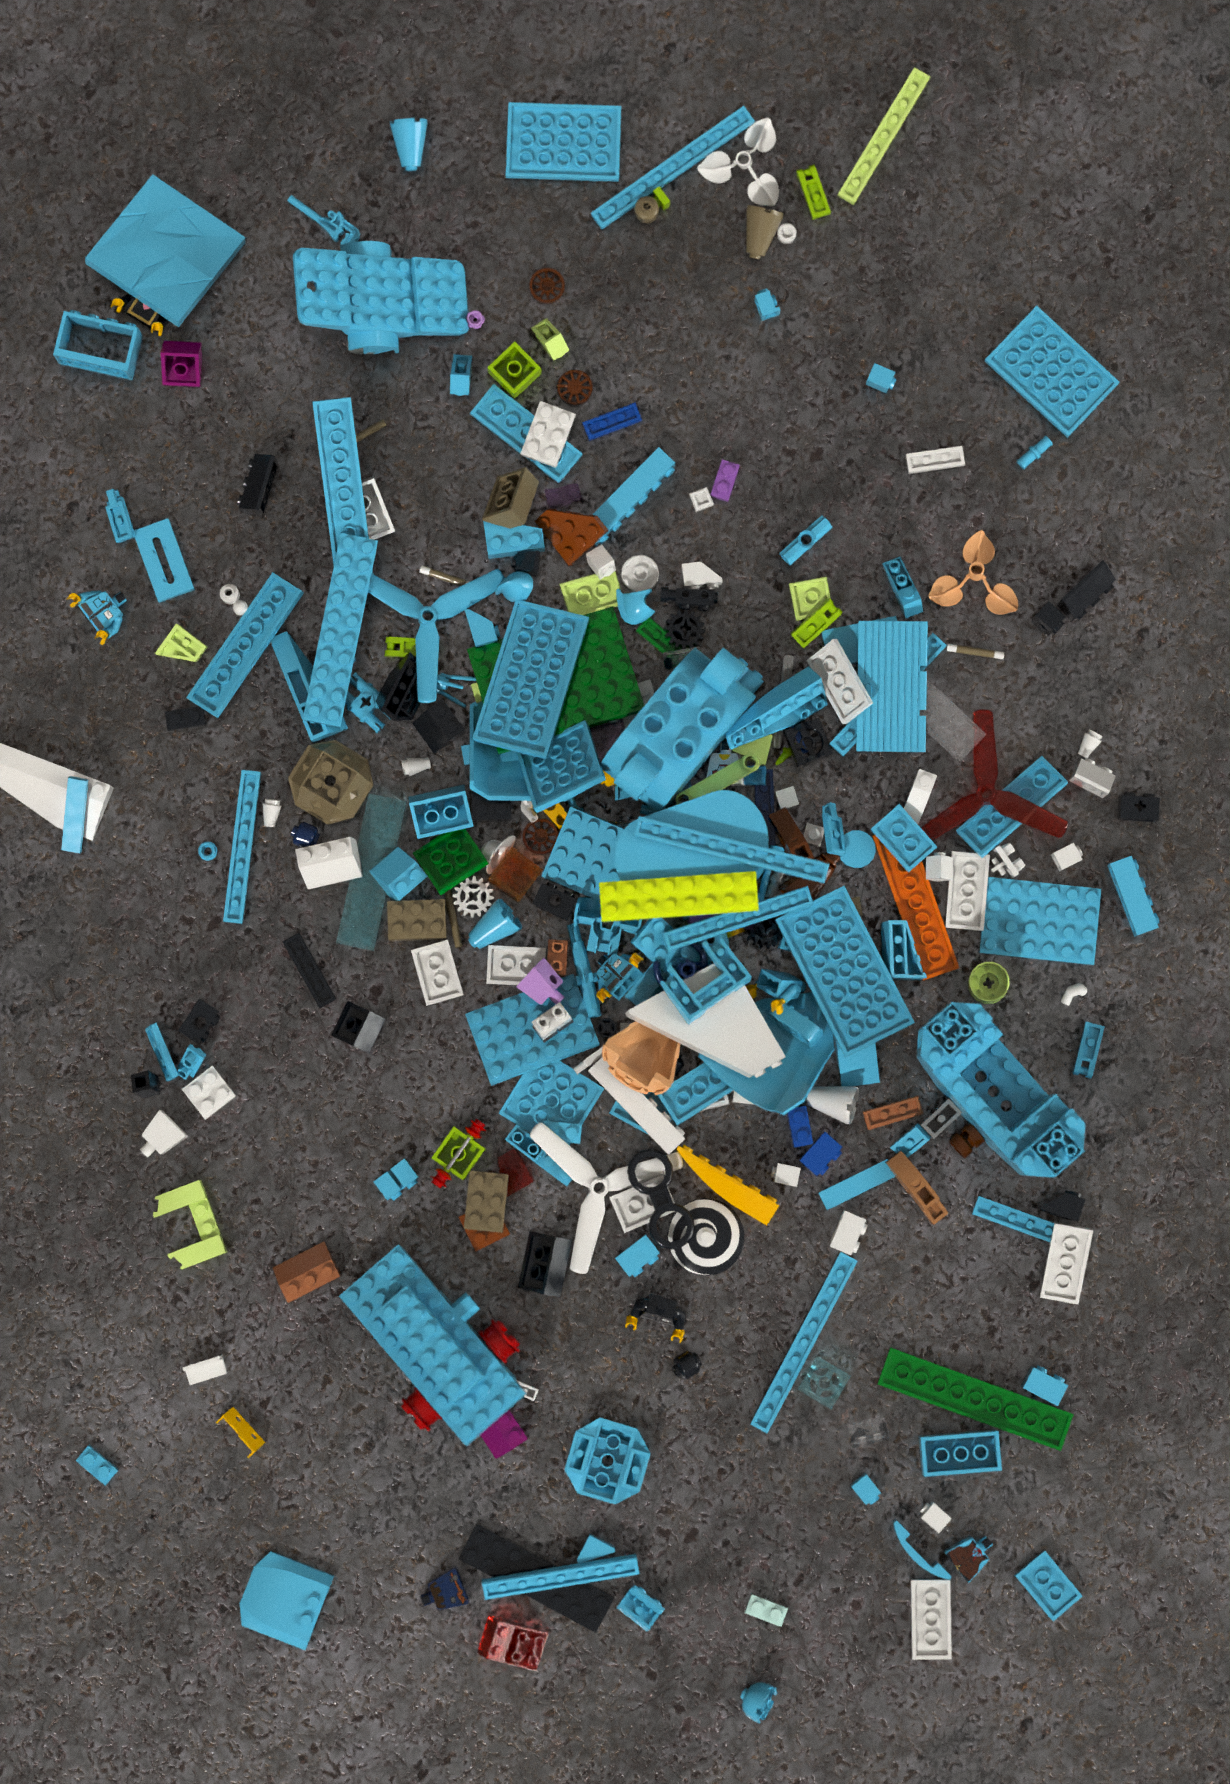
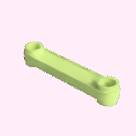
(721, 779)

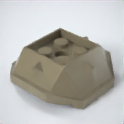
(333, 802)

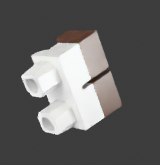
(550, 1021)

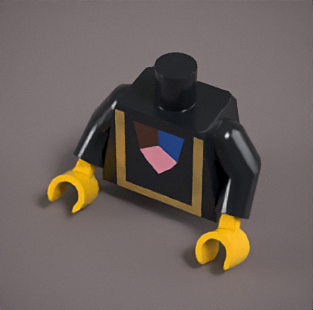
(141, 313)

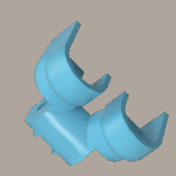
(602, 938)

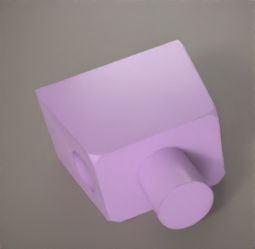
(542, 983)

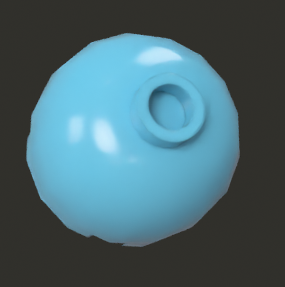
(757, 1700)

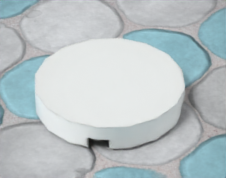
(640, 573)

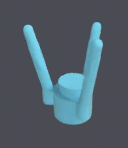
(443, 683)

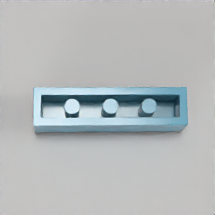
(1133, 896)

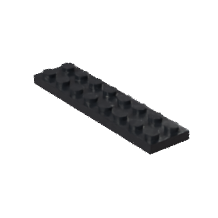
(502, 1557)

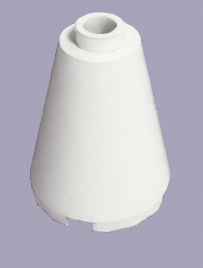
(835, 1101)

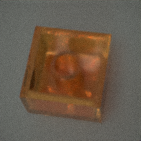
(514, 874)

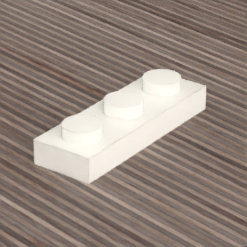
(935, 459)

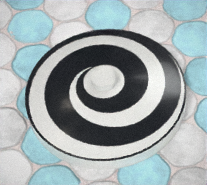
(715, 1240)

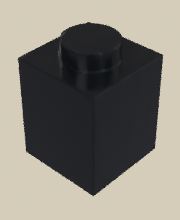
(145, 1084)

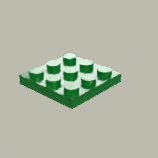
(450, 859)

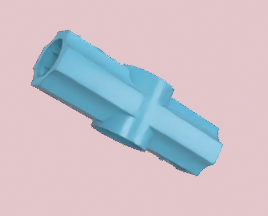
(797, 548)

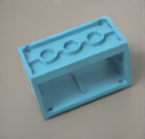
(94, 363)

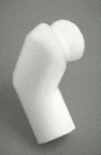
(1073, 990)

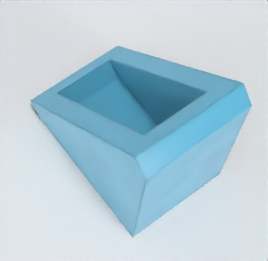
(594, 1548)

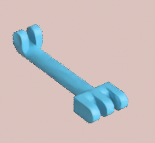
(766, 876)

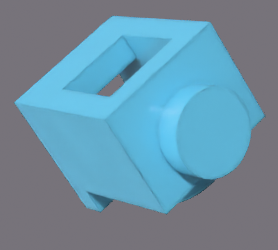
(766, 304)

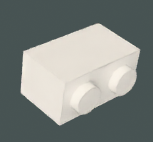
(848, 1232)

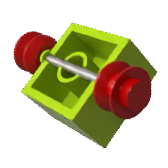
(458, 1153)

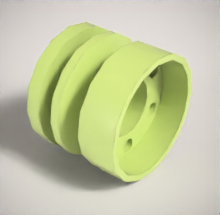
(995, 974)

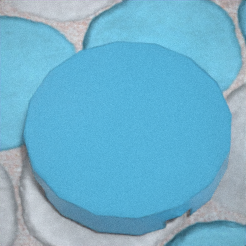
(859, 849)

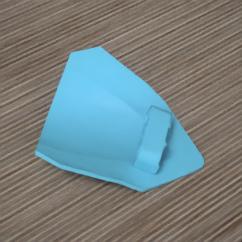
(807, 1047)

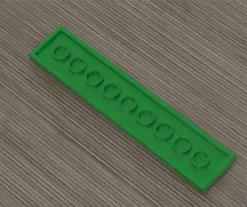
(975, 1399)

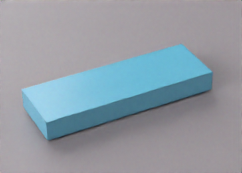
(161, 1052)

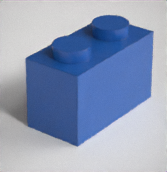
(799, 1127)
(820, 1154)

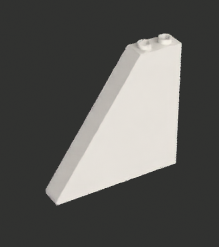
(727, 1032)

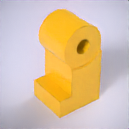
(556, 814)

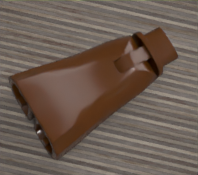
(814, 887)

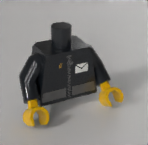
(659, 1310)

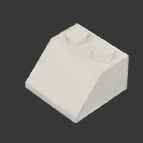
(1092, 777)

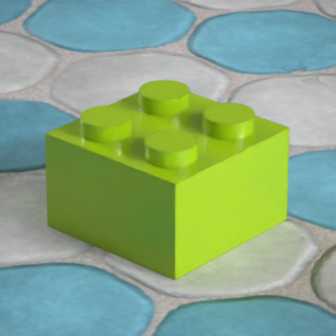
(514, 370)

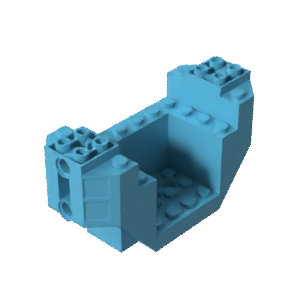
(1038, 1131)

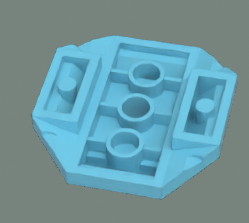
(609, 1482)

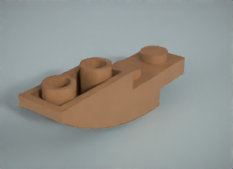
(917, 1187)

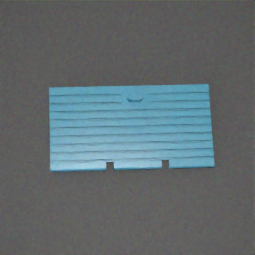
(891, 674)

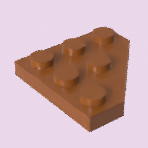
(571, 532)

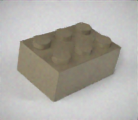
(417, 920)
(486, 1201)

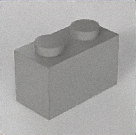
(940, 1118)

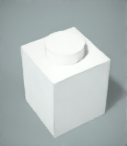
(601, 562)
(1067, 856)
(939, 867)
(785, 1174)
(934, 1516)

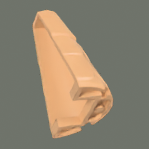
(642, 1059)

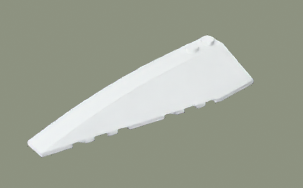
(44, 788)

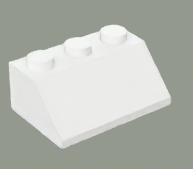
(329, 862)

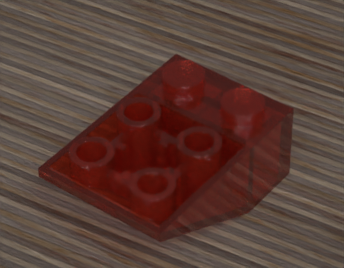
(512, 1643)

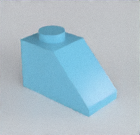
(460, 375)
(481, 629)

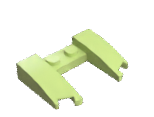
(212, 1242)

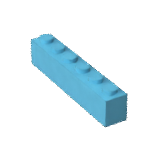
(634, 491)

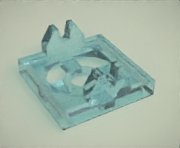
(805, 1384)

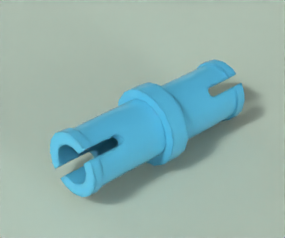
(1034, 452)

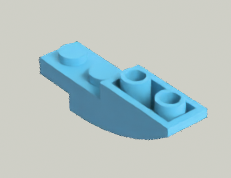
(524, 1143)

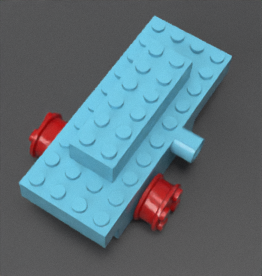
(436, 1347)

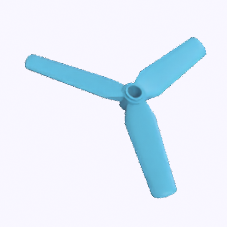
(443, 608)

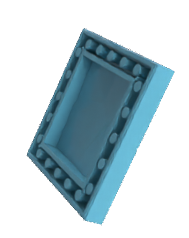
(165, 250)

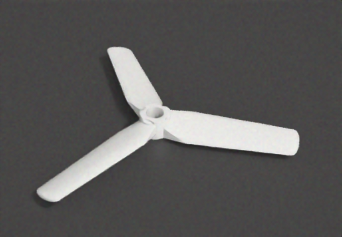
(593, 1206)

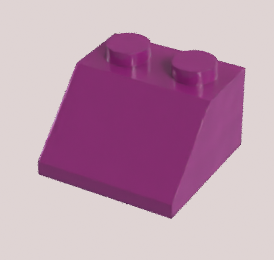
(181, 363)
(504, 1435)

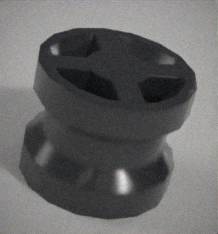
(606, 1025)

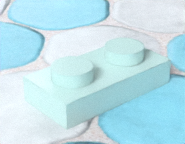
(766, 1610)

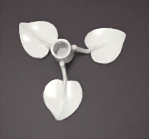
(717, 164)

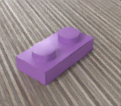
(725, 480)

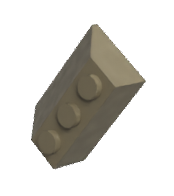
(511, 498)

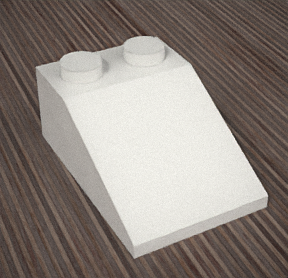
(377, 516)

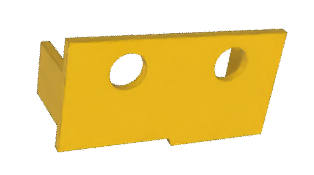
(243, 1430)

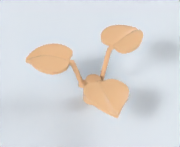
(978, 552)

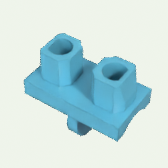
(190, 1062)

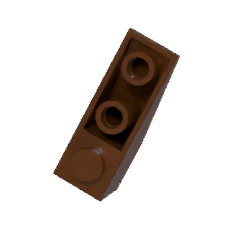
(789, 834)

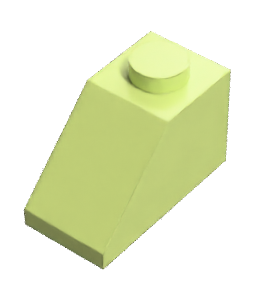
(550, 339)

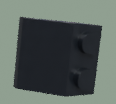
(438, 726)
(358, 1027)

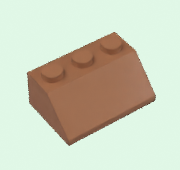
(306, 1272)

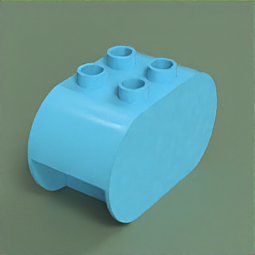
(716, 813)

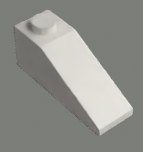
(919, 794)

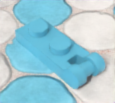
(1088, 1049)

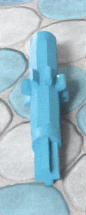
(585, 978)

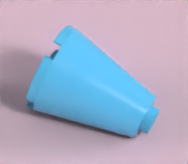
(409, 141)
(494, 925)

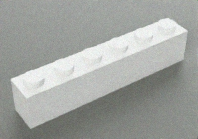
(640, 1108)

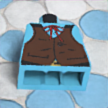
(969, 1556)

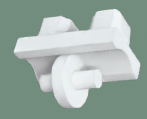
(1002, 853)

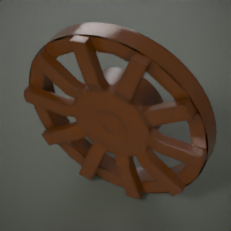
(547, 285)
(574, 387)
(540, 836)

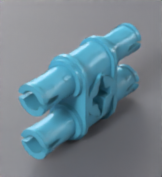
(355, 704)

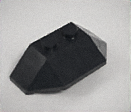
(399, 693)

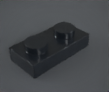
(185, 718)

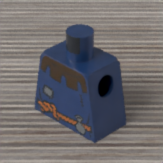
(446, 1591)

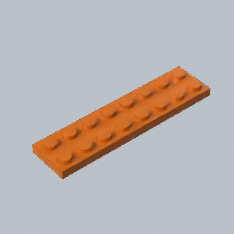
(919, 907)

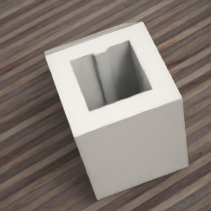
(699, 575)

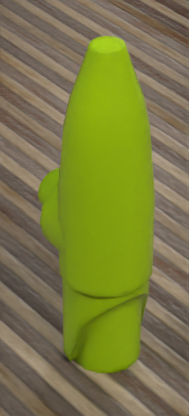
(785, 755)

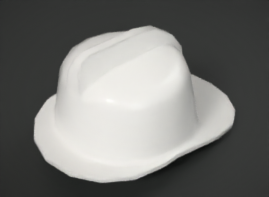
(495, 851)

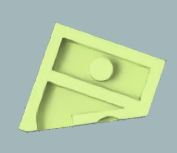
(181, 645)

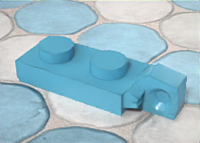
(119, 517)
(833, 830)

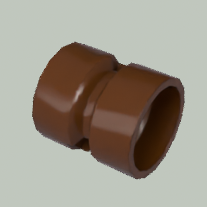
(966, 1140)

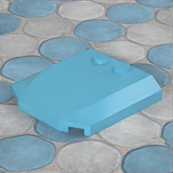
(284, 1599)

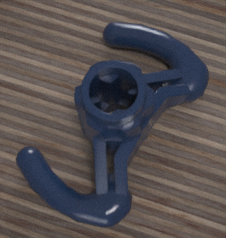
(683, 966)

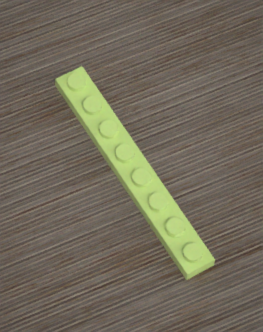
(884, 136)

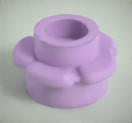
(475, 324)

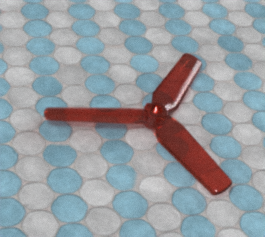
(1003, 801)

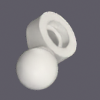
(239, 606)

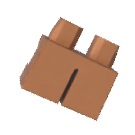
(558, 956)

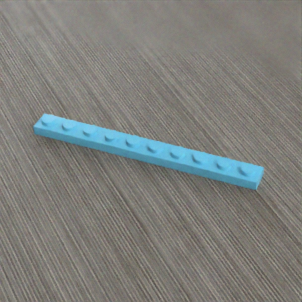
(673, 167)
(731, 849)
(803, 1342)

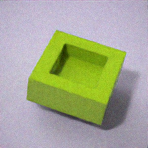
(661, 198)

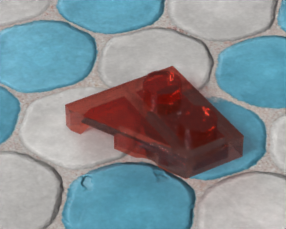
(519, 1175)

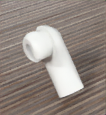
(527, 809)

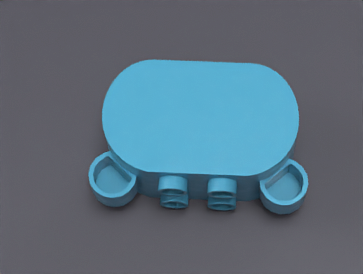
(679, 728)

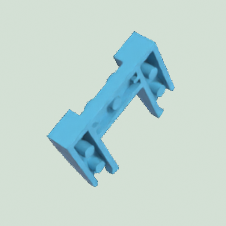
(694, 1005)

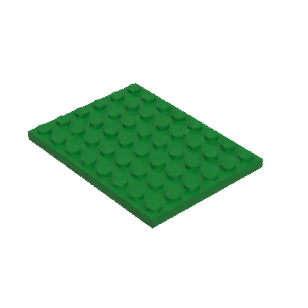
(602, 680)

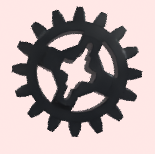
(691, 629)
(760, 931)

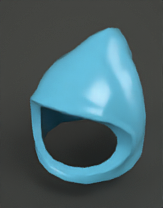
(516, 586)
(633, 606)

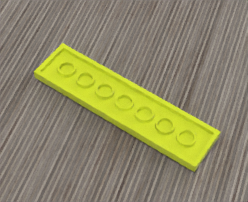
(678, 896)

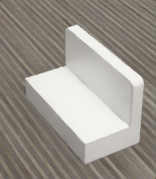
(205, 1369)

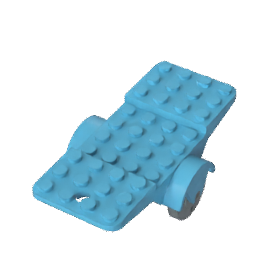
(379, 295)

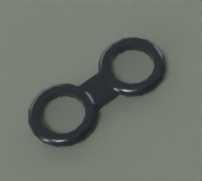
(660, 1199)

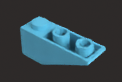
(903, 587)

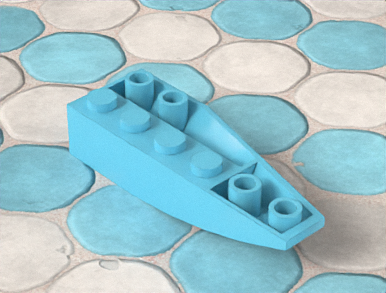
(298, 674)
(780, 708)

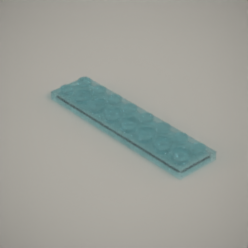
(364, 895)

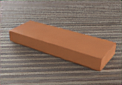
(892, 1112)

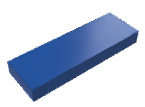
(612, 421)

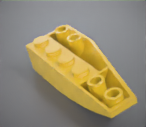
(731, 1188)

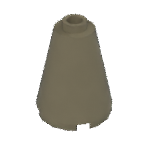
(760, 229)

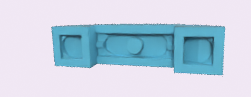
(935, 1568)

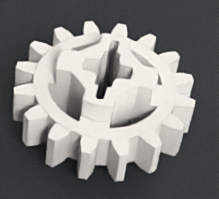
(465, 887)

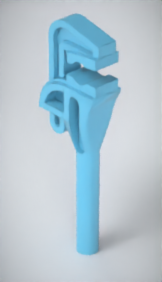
(333, 225)

